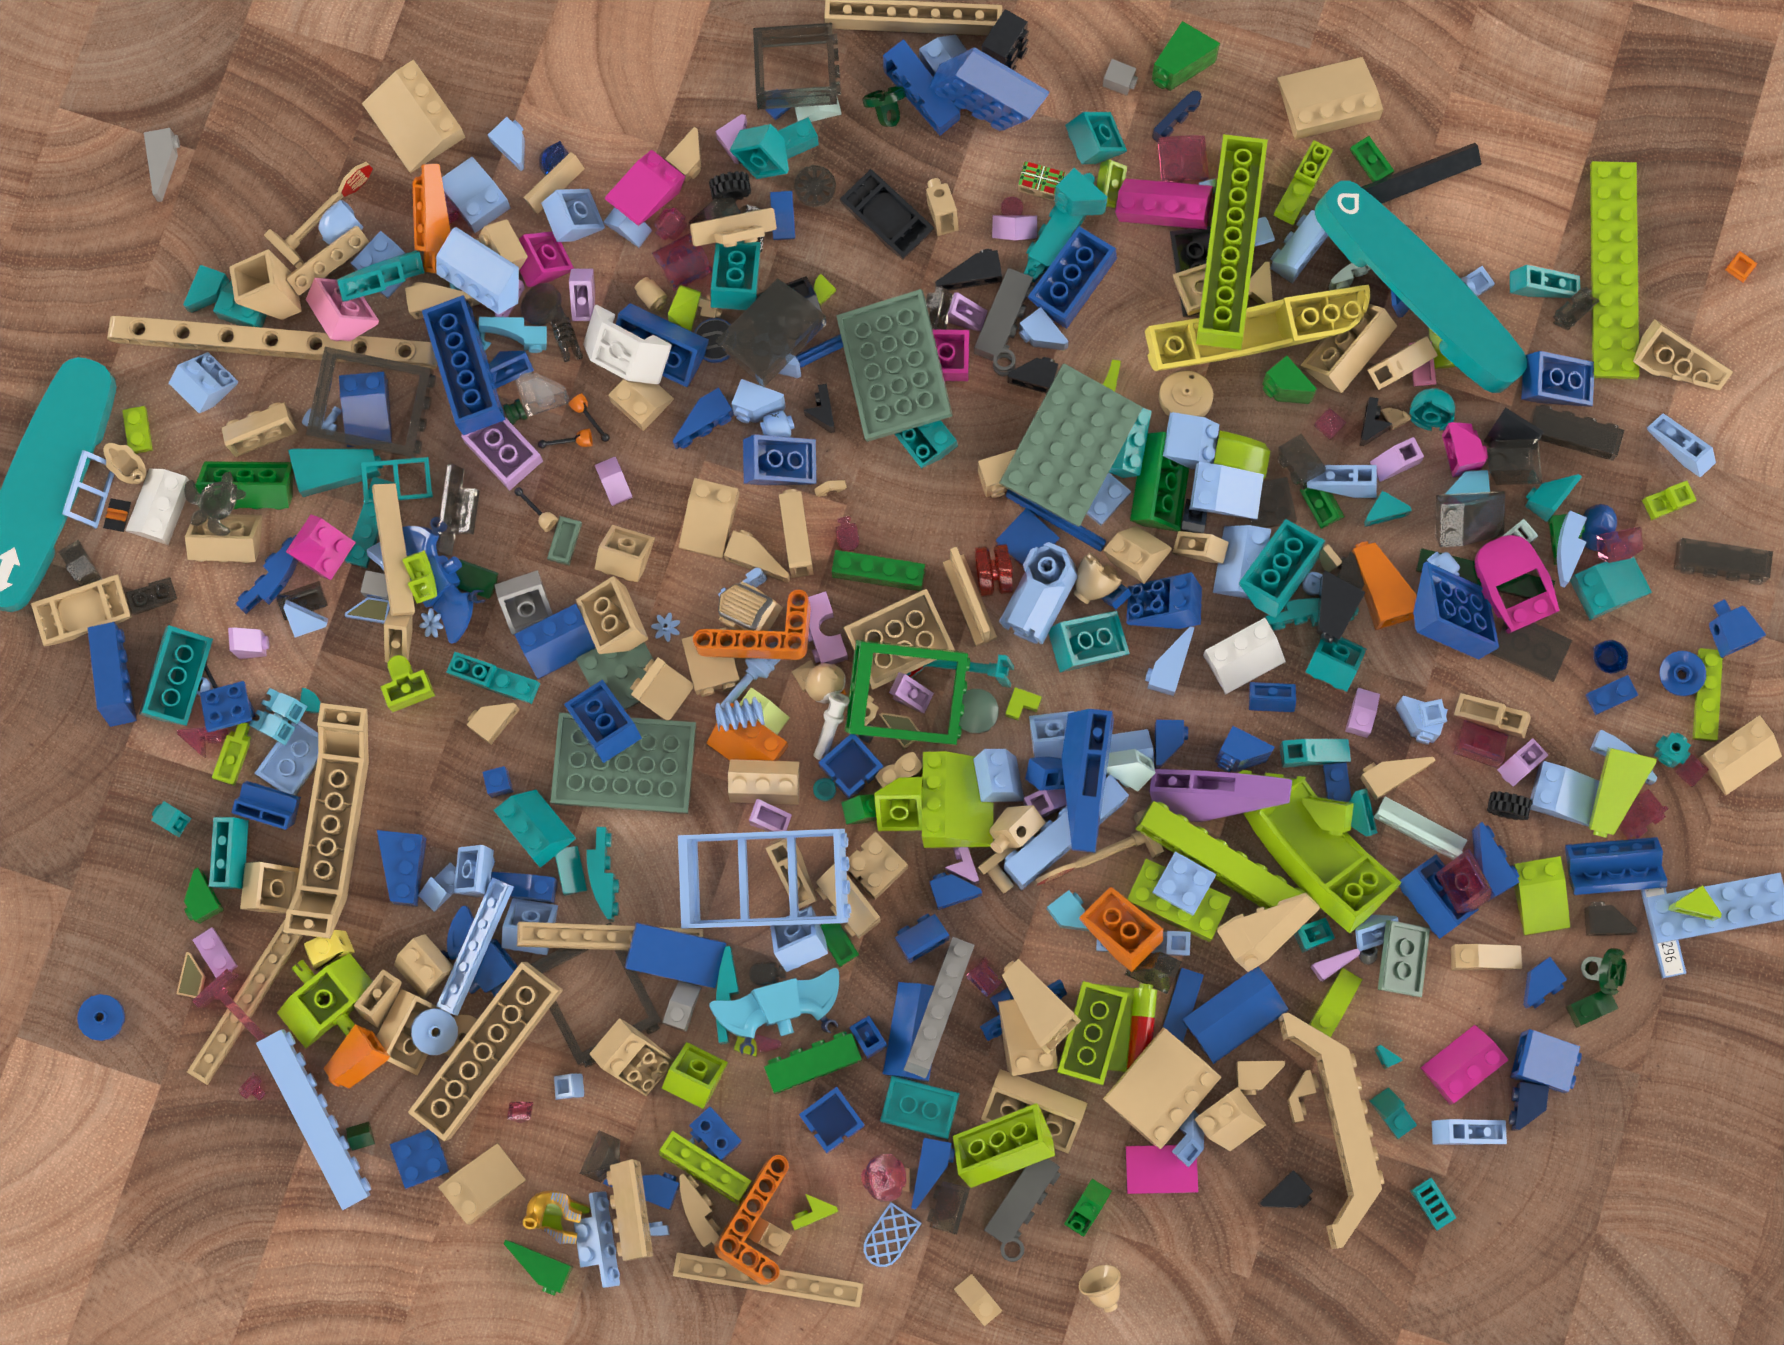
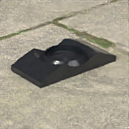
(886, 214)

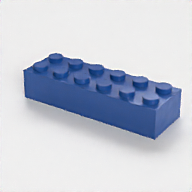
(463, 365)

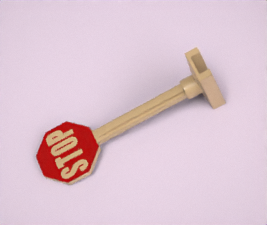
(350, 184)
(1136, 839)

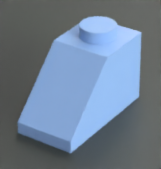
(509, 141)
(1042, 332)

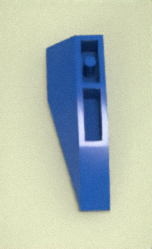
(1084, 772)

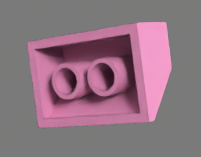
(339, 318)

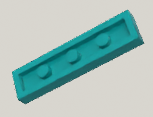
(366, 530)

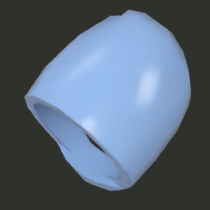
(337, 221)

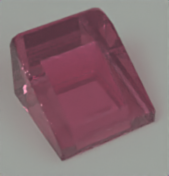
(767, 1044)

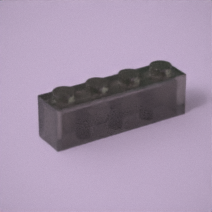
(1577, 433)
(1723, 560)

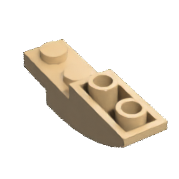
(696, 1210)

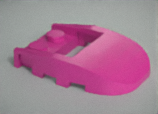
(1508, 559)

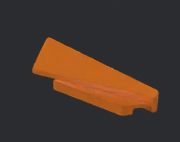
(430, 215)

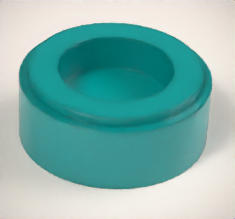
(824, 789)

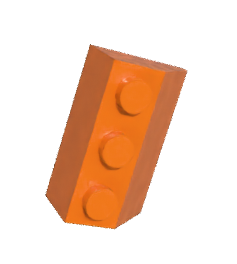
(747, 743)

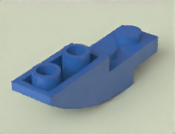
(269, 586)

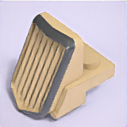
(747, 608)

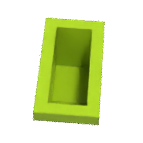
(1330, 814)

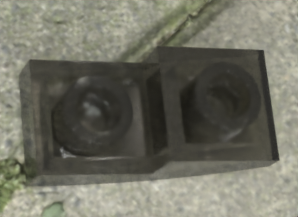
(151, 596)

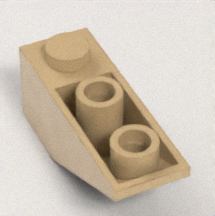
(1402, 362)

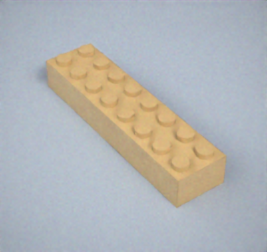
(485, 1051)

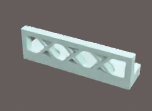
(1420, 828)

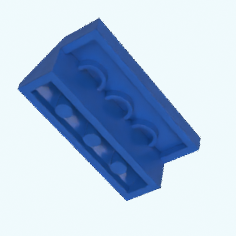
(1615, 866)
(1235, 1014)

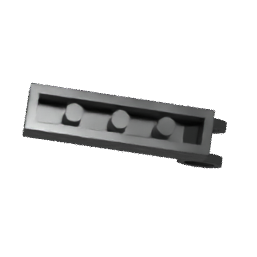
(1002, 320)
(1019, 1202)

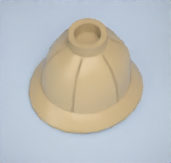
(1102, 1286)

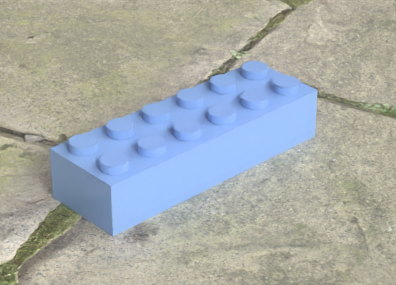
(1055, 839)

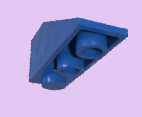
(706, 414)

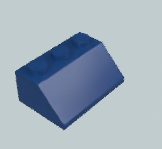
(555, 641)
(1242, 751)
(1430, 898)

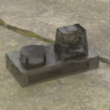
(939, 307)

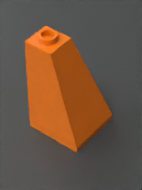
(1387, 592)

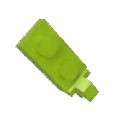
(232, 755)

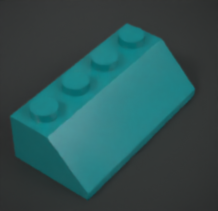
(1281, 567)
(176, 676)

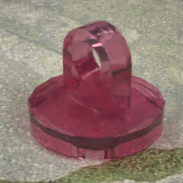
(884, 1177)

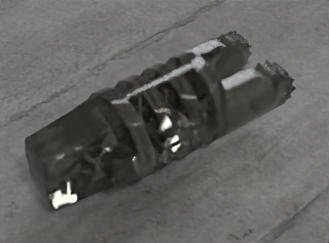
(565, 336)

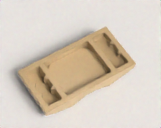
(71, 612)

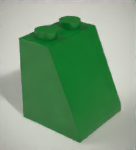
(1184, 57)

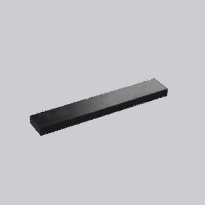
(1425, 173)

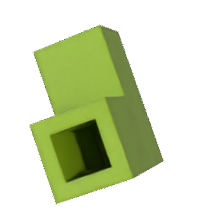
(1022, 699)

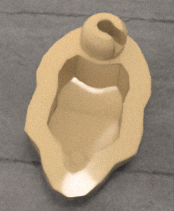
(124, 463)

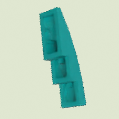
(380, 275)
(726, 986)

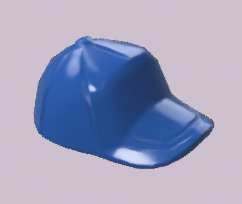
(1599, 520)

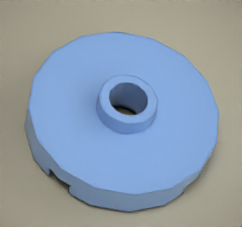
(423, 1026)

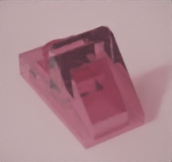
(197, 736)

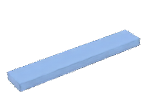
(474, 946)

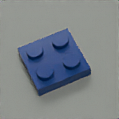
(419, 1158)

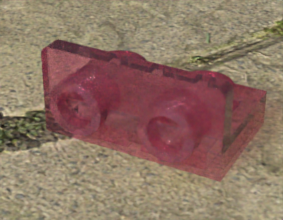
(1641, 813)

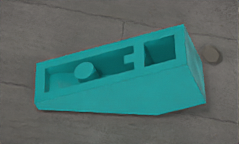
(1543, 282)

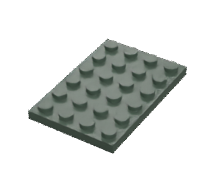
(894, 365)
(1070, 445)
(643, 777)

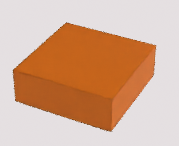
(1741, 266)

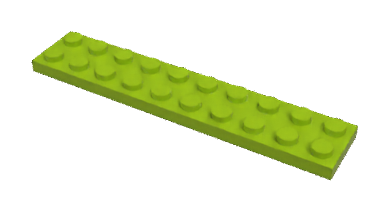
(1614, 269)

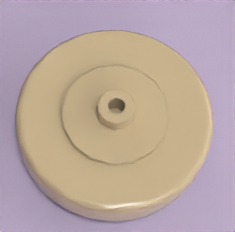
(1186, 394)

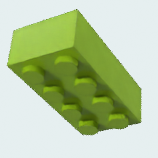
(1201, 924)
(1093, 1039)

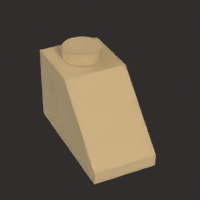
(687, 155)
(1201, 547)
(397, 636)
(492, 720)
(378, 998)
(1255, 1075)
(978, 1300)

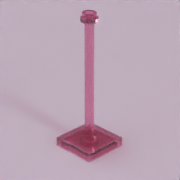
(217, 990)

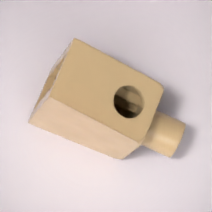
(941, 207)
(1015, 827)

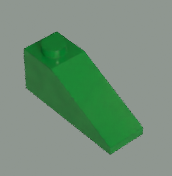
(542, 1268)

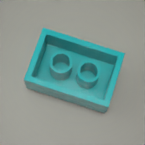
(735, 275)

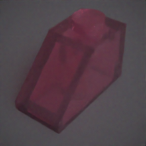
(1620, 544)

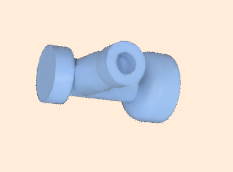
(328, 424)

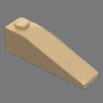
(1672, 356)
(1261, 934)

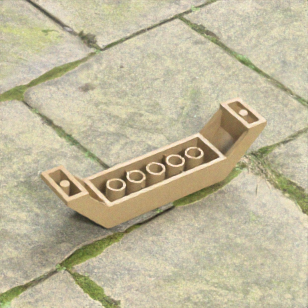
(331, 822)
(1347, 1121)

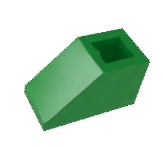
(859, 809)
(1088, 1207)

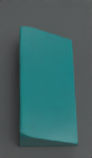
(571, 871)

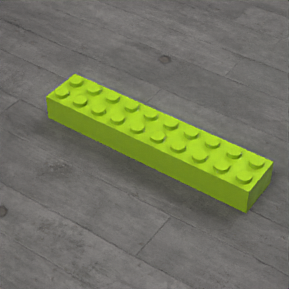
(1232, 242)

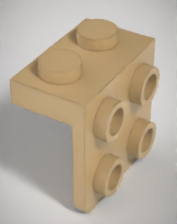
(661, 689)

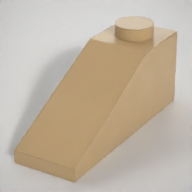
(426, 295)
(749, 553)
(1390, 774)
(779, 856)
(1485, 957)

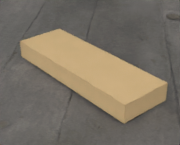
(556, 179)

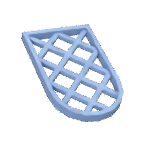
(882, 1218)

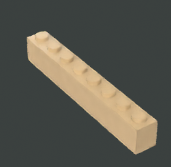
(912, 16)

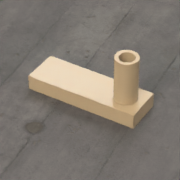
(992, 868)

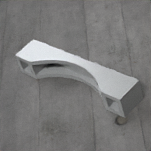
(939, 1007)

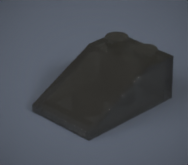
(1469, 517)

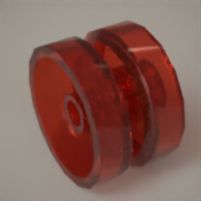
(994, 570)

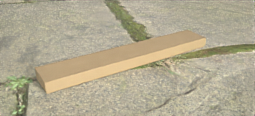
(393, 549)

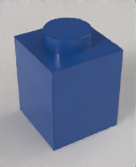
(497, 782)

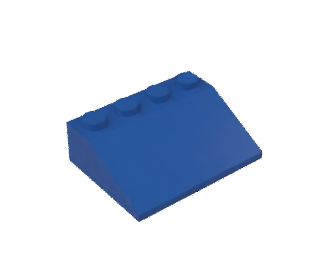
(1454, 612)

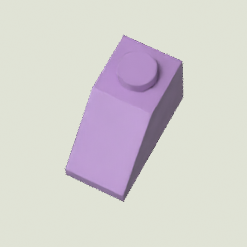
(582, 294)
(248, 643)
(1363, 713)
(1522, 762)

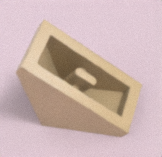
(1261, 285)

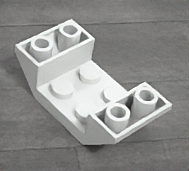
(623, 351)

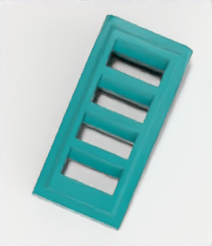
(1440, 1200)

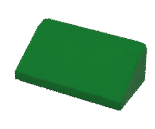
(1323, 506)

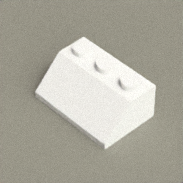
(158, 505)
(1244, 656)

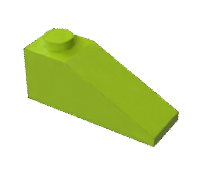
(1336, 1002)

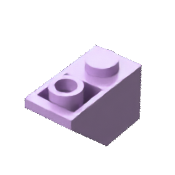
(1398, 459)
(1047, 801)

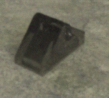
(79, 564)

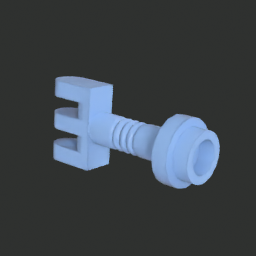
(754, 577)

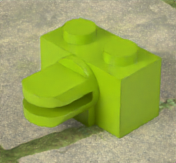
(406, 687)

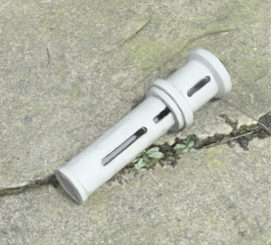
(833, 717)

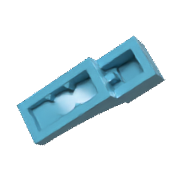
(532, 337)

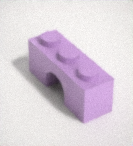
(828, 648)

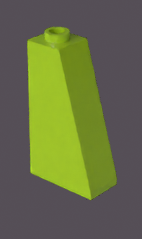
(1618, 787)

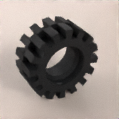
(730, 185)
(1509, 805)

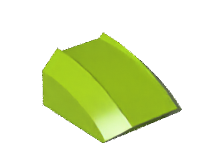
(1241, 453)

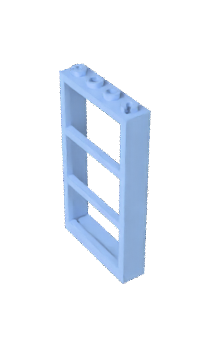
(690, 879)

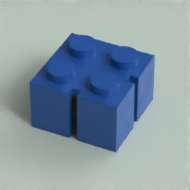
(851, 765)
(832, 1120)

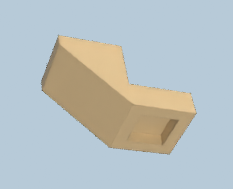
(1304, 1087)

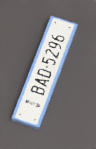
(1667, 953)

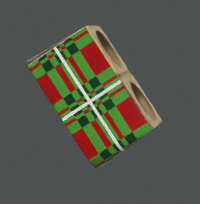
(1039, 180)

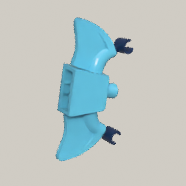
(779, 1005)

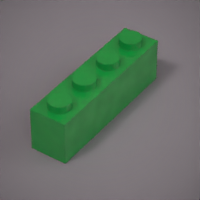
(878, 570)
(812, 1063)

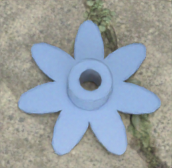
(431, 623)
(666, 631)

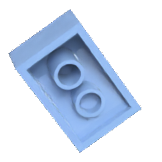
(474, 194)
(1226, 490)
(1564, 793)

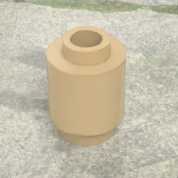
(650, 294)

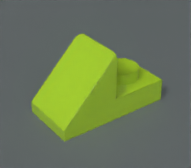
(820, 1210)

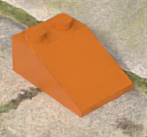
(1122, 928)

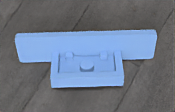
(596, 1240)

